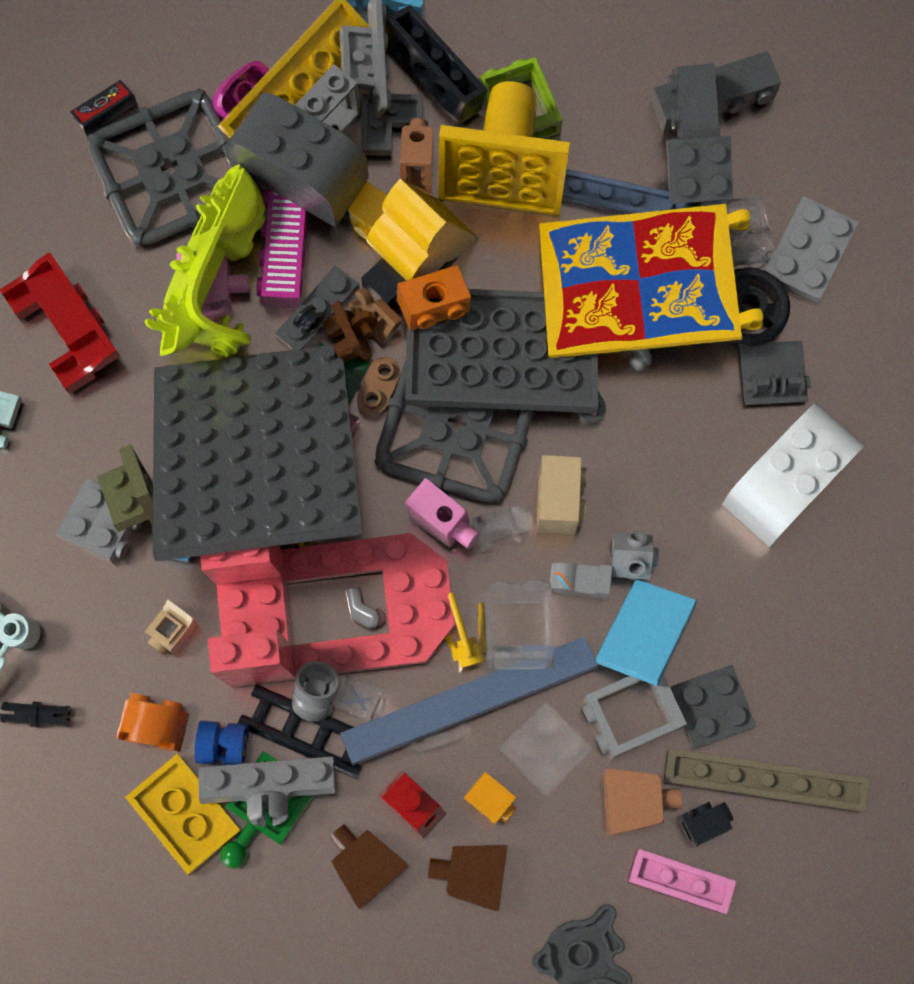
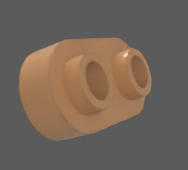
(379, 386)

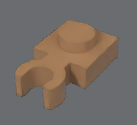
(387, 319)

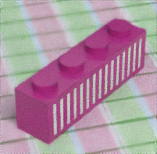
(283, 252)

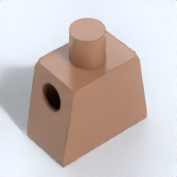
(417, 150)
(636, 800)

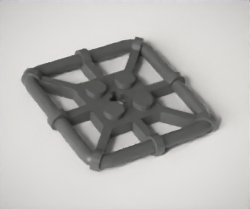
(150, 160)
(464, 444)

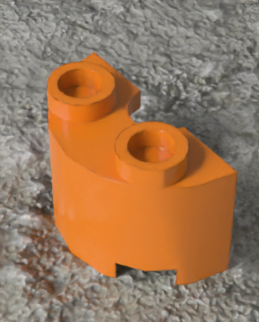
(153, 723)

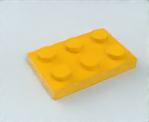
(173, 812)

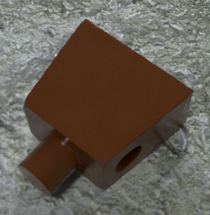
(365, 864)
(473, 874)

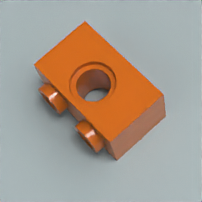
(443, 285)

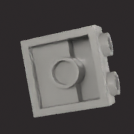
(91, 525)

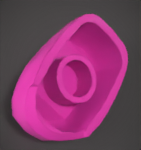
(237, 86)

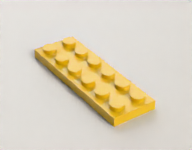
(302, 63)

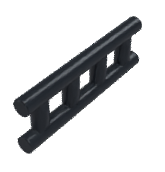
(286, 736)

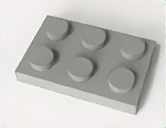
(811, 249)

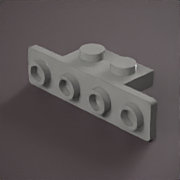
(364, 56)

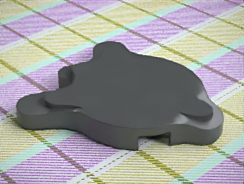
(584, 951)

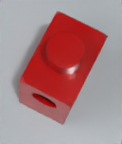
(412, 804)

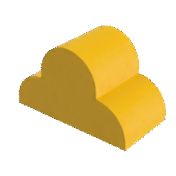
(417, 232)

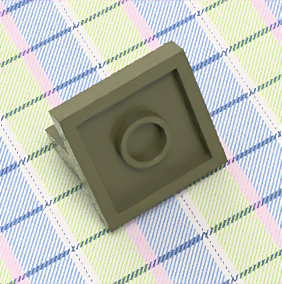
(128, 491)

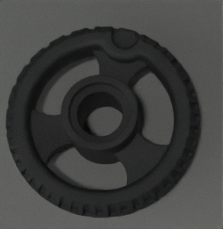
(776, 312)

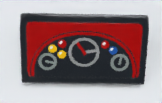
(104, 107)

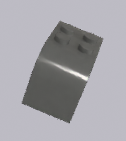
(299, 157)

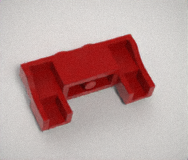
(48, 288)

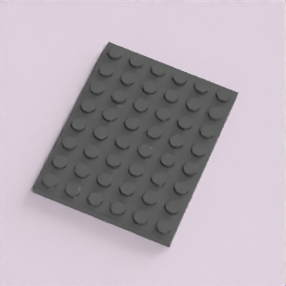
(252, 453)

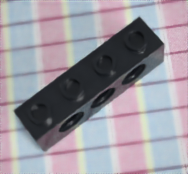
(434, 64)

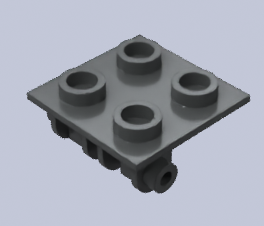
(774, 373)

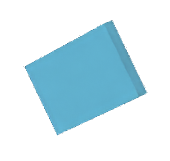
(646, 632)

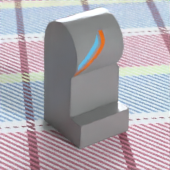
(581, 580)

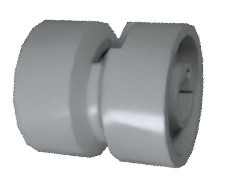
(315, 691)

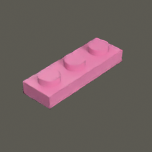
(682, 881)

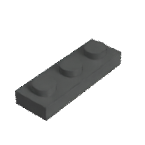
(333, 287)

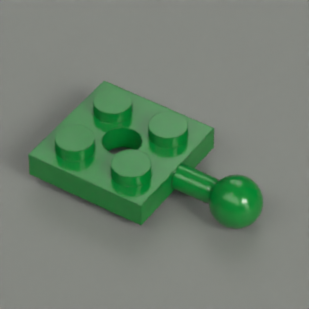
(234, 853)

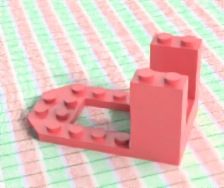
(257, 618)

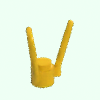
(468, 650)

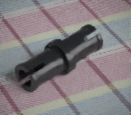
(35, 714)

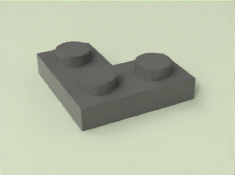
(377, 133)

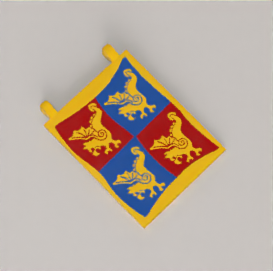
(642, 281)

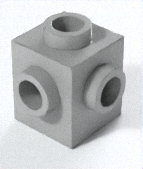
(633, 555)

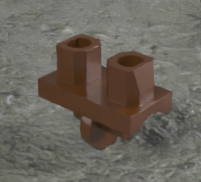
(353, 328)

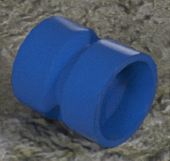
(221, 743)

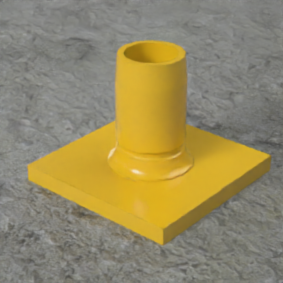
(503, 161)

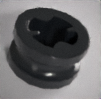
(308, 320)

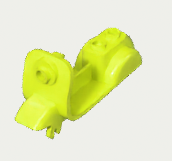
(223, 230)

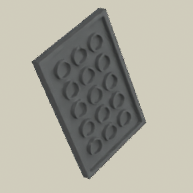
(497, 360)

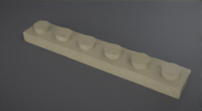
(767, 780)

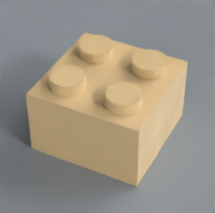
(559, 494)

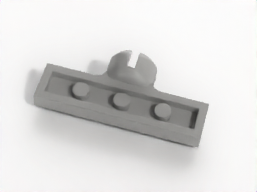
(266, 785)

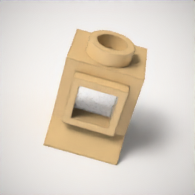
(170, 628)

